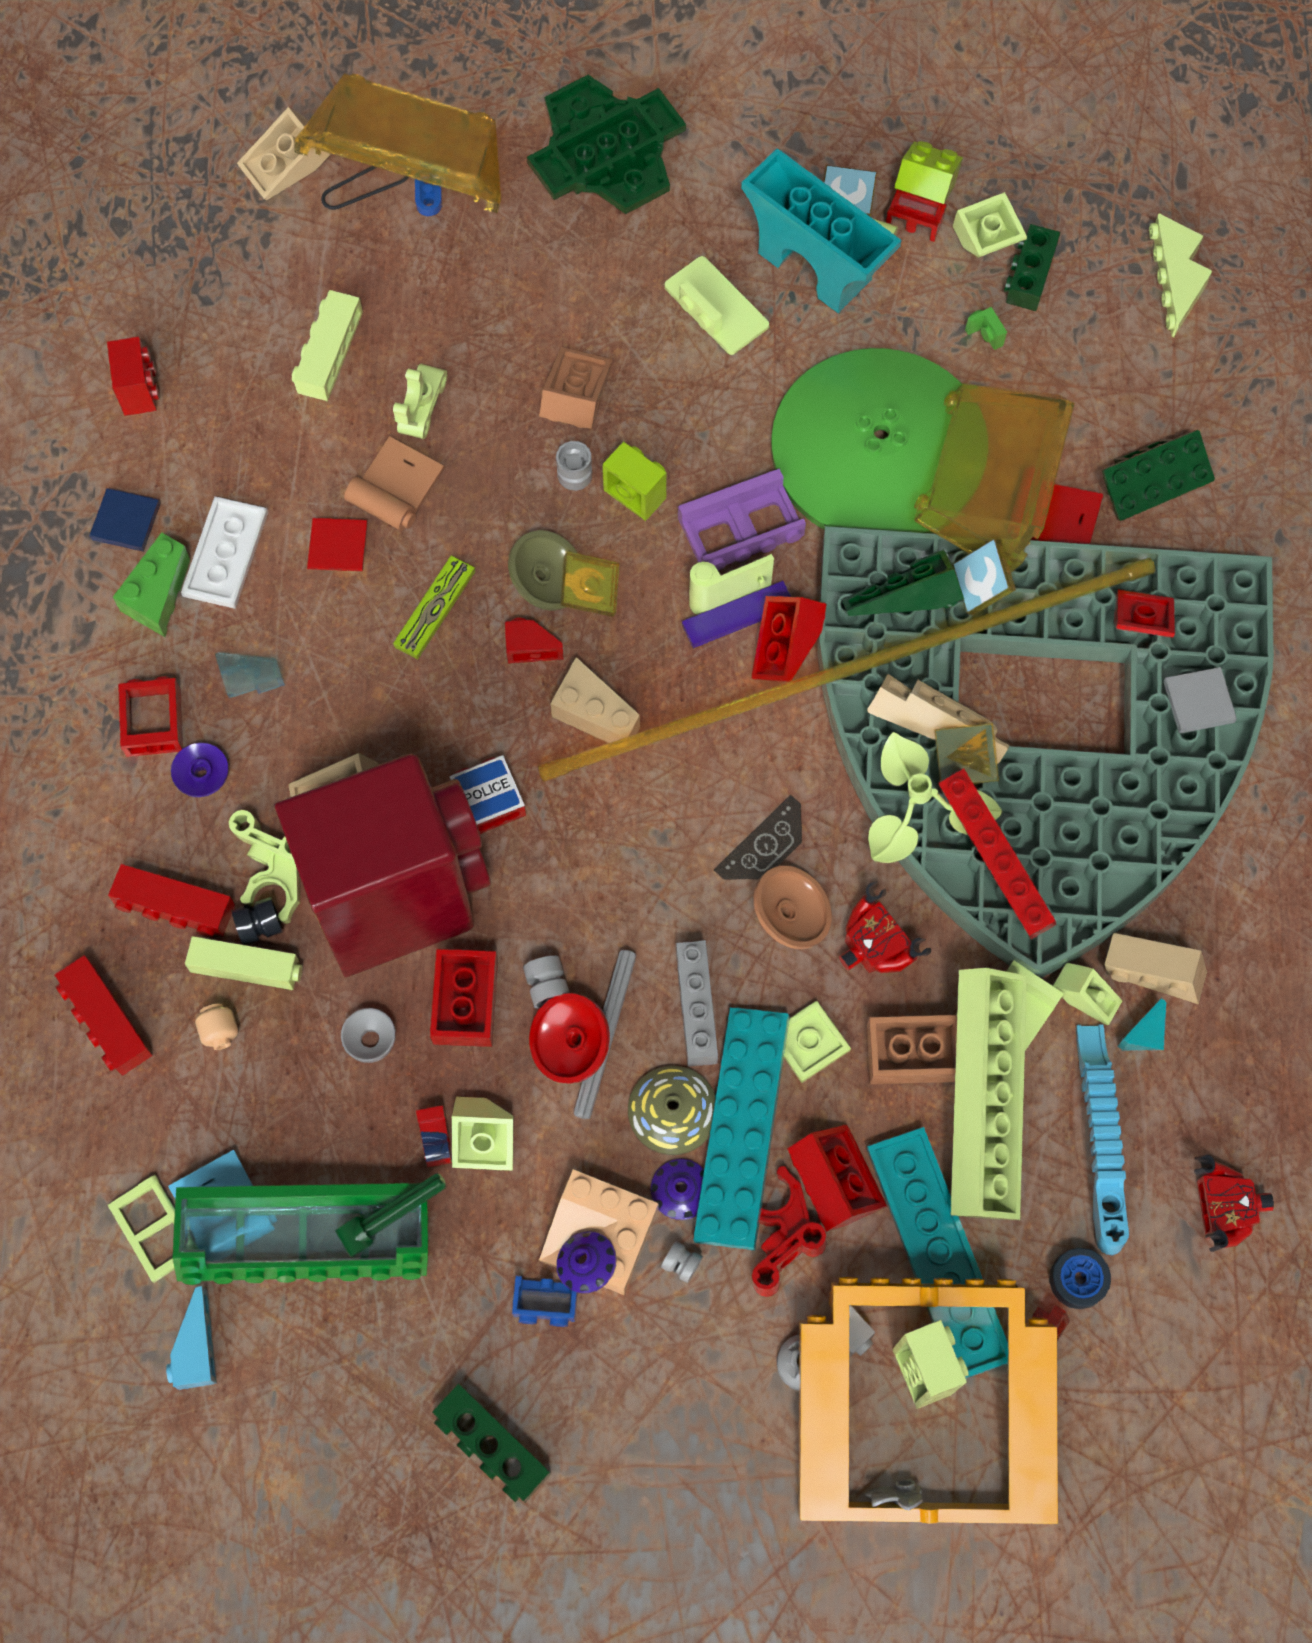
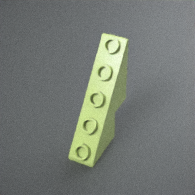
(1179, 275)

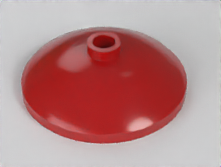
(556, 1033)

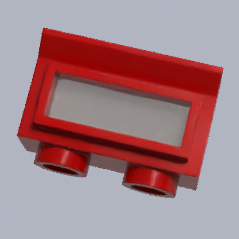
(917, 211)

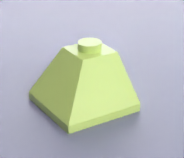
(481, 1135)

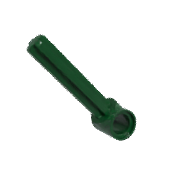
(360, 1232)

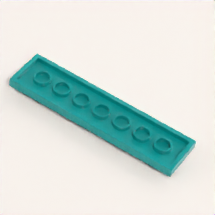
(742, 1129)
(936, 1243)

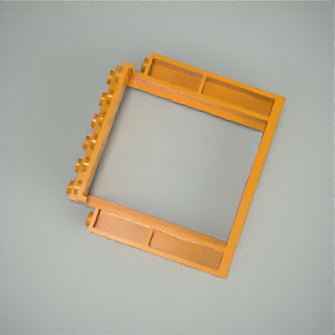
(826, 1406)

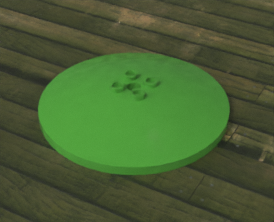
(828, 444)

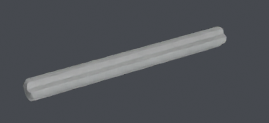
(612, 1011)

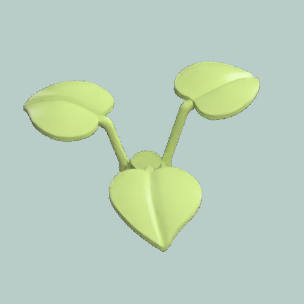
(903, 762)

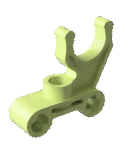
(416, 412)
(271, 853)

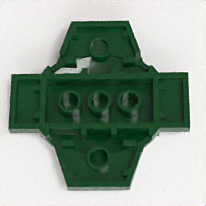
(606, 144)

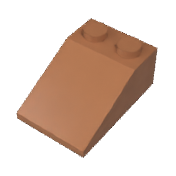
(575, 388)

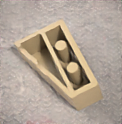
(593, 706)
(1157, 966)

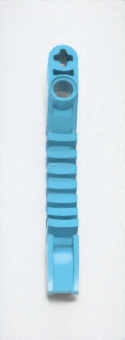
(1106, 1133)

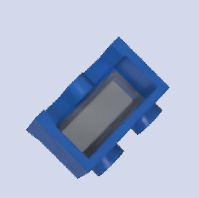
(543, 1301)

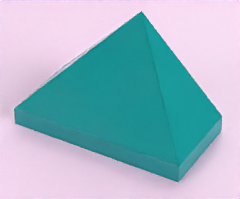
(1148, 1032)

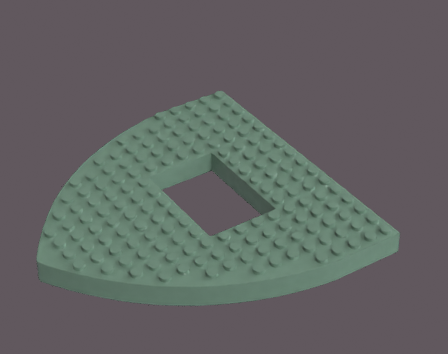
(1087, 826)

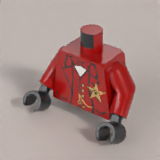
(877, 938)
(1228, 1203)

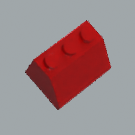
(836, 1177)

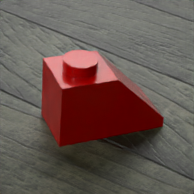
(530, 642)

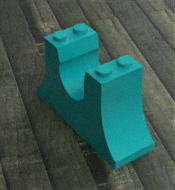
(821, 225)

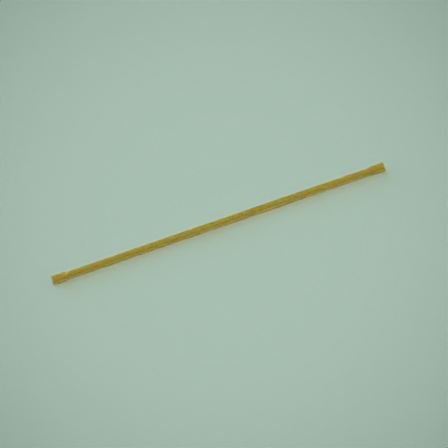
(564, 765)

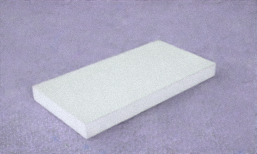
(224, 552)

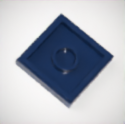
(124, 519)

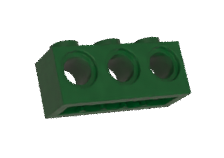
(1031, 278)

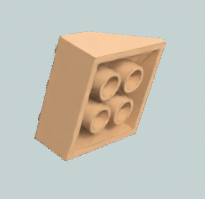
(607, 1210)

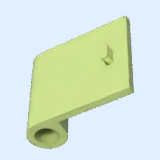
(711, 590)

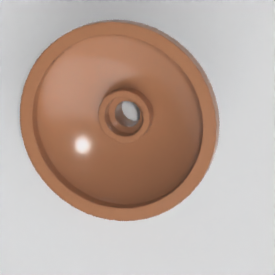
(792, 907)

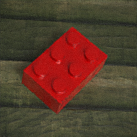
(464, 998)

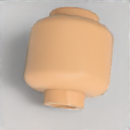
(216, 1026)

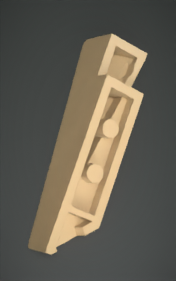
(925, 710)

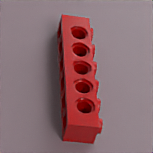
(997, 854)

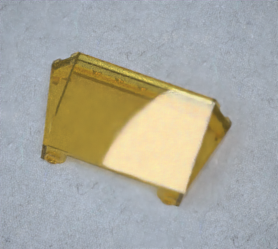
(407, 137)
(996, 468)

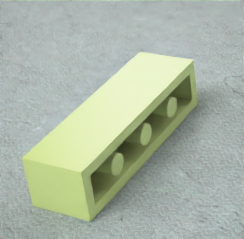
(327, 345)

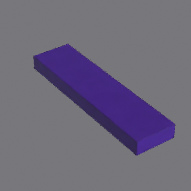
(730, 616)

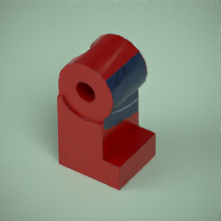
(434, 1136)

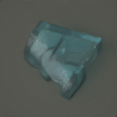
(248, 673)

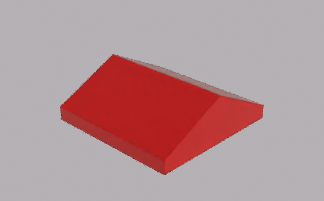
(1144, 613)

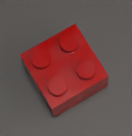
(132, 375)

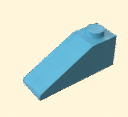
(193, 1352)

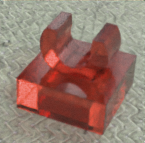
(1057, 1317)

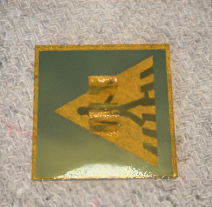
(967, 748)

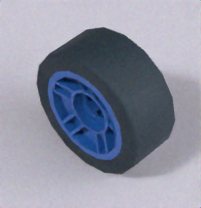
(1090, 1266)

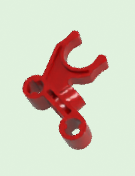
(789, 1241)

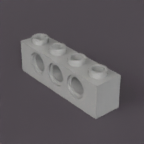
(696, 1003)

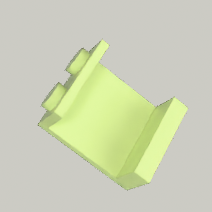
(1040, 1001)

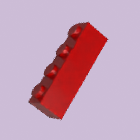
(171, 900)
(102, 1015)

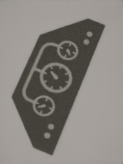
(766, 844)

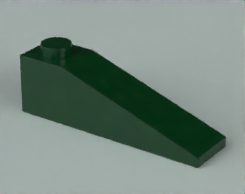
(926, 586)

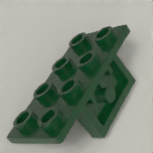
(1157, 474)

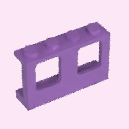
(733, 508)

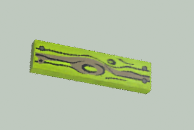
(434, 607)

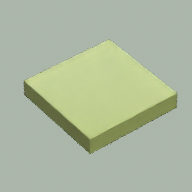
(812, 1042)

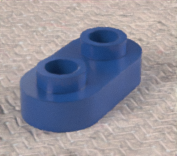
(428, 194)

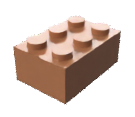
(912, 1049)

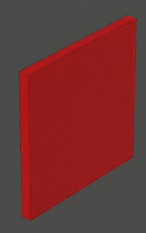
(337, 544)

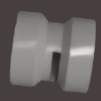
(681, 1262)

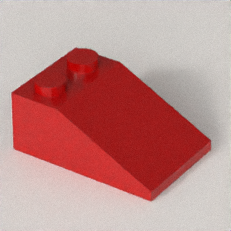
(786, 636)

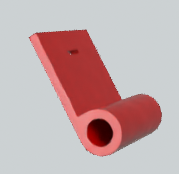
(1065, 512)

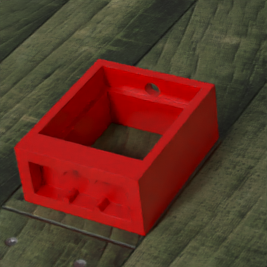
(155, 742)

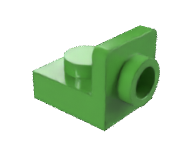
(990, 326)

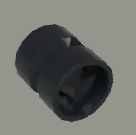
(257, 921)

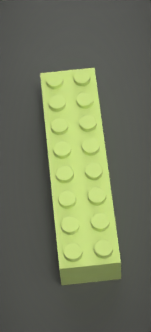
(989, 1094)

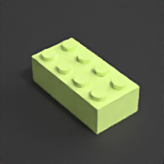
(930, 1363)

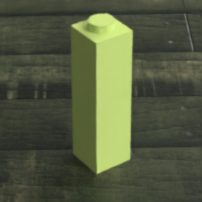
(243, 963)

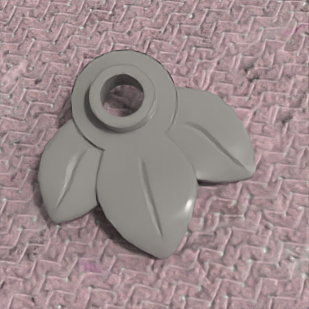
(904, 1494)

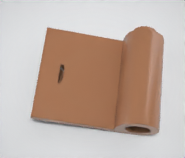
(392, 487)

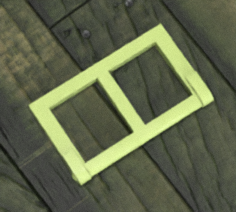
(135, 1240)

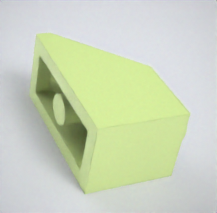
(1088, 992)

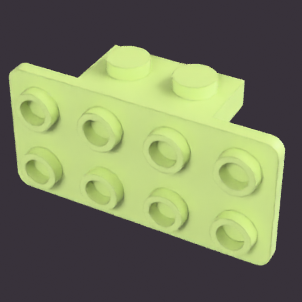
(716, 305)

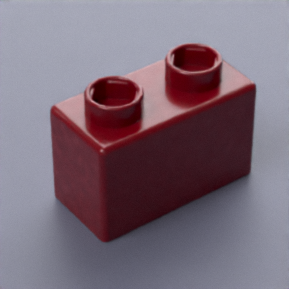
(385, 861)

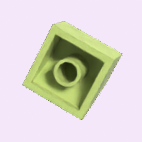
(988, 226)

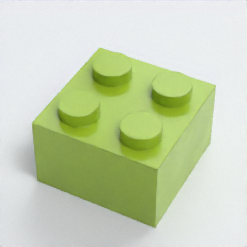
(928, 171)
(634, 480)

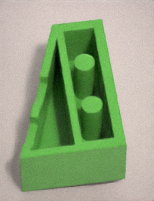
(154, 583)

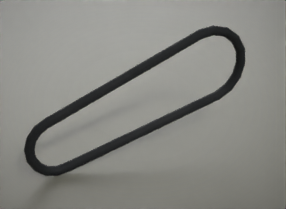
(360, 197)

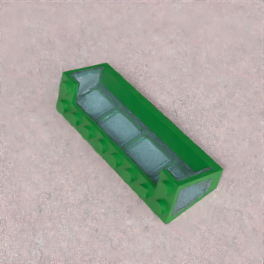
(292, 1234)

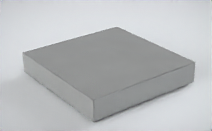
(1200, 700)

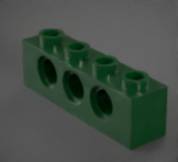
(461, 1403)

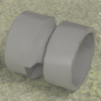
(574, 465)
(545, 978)

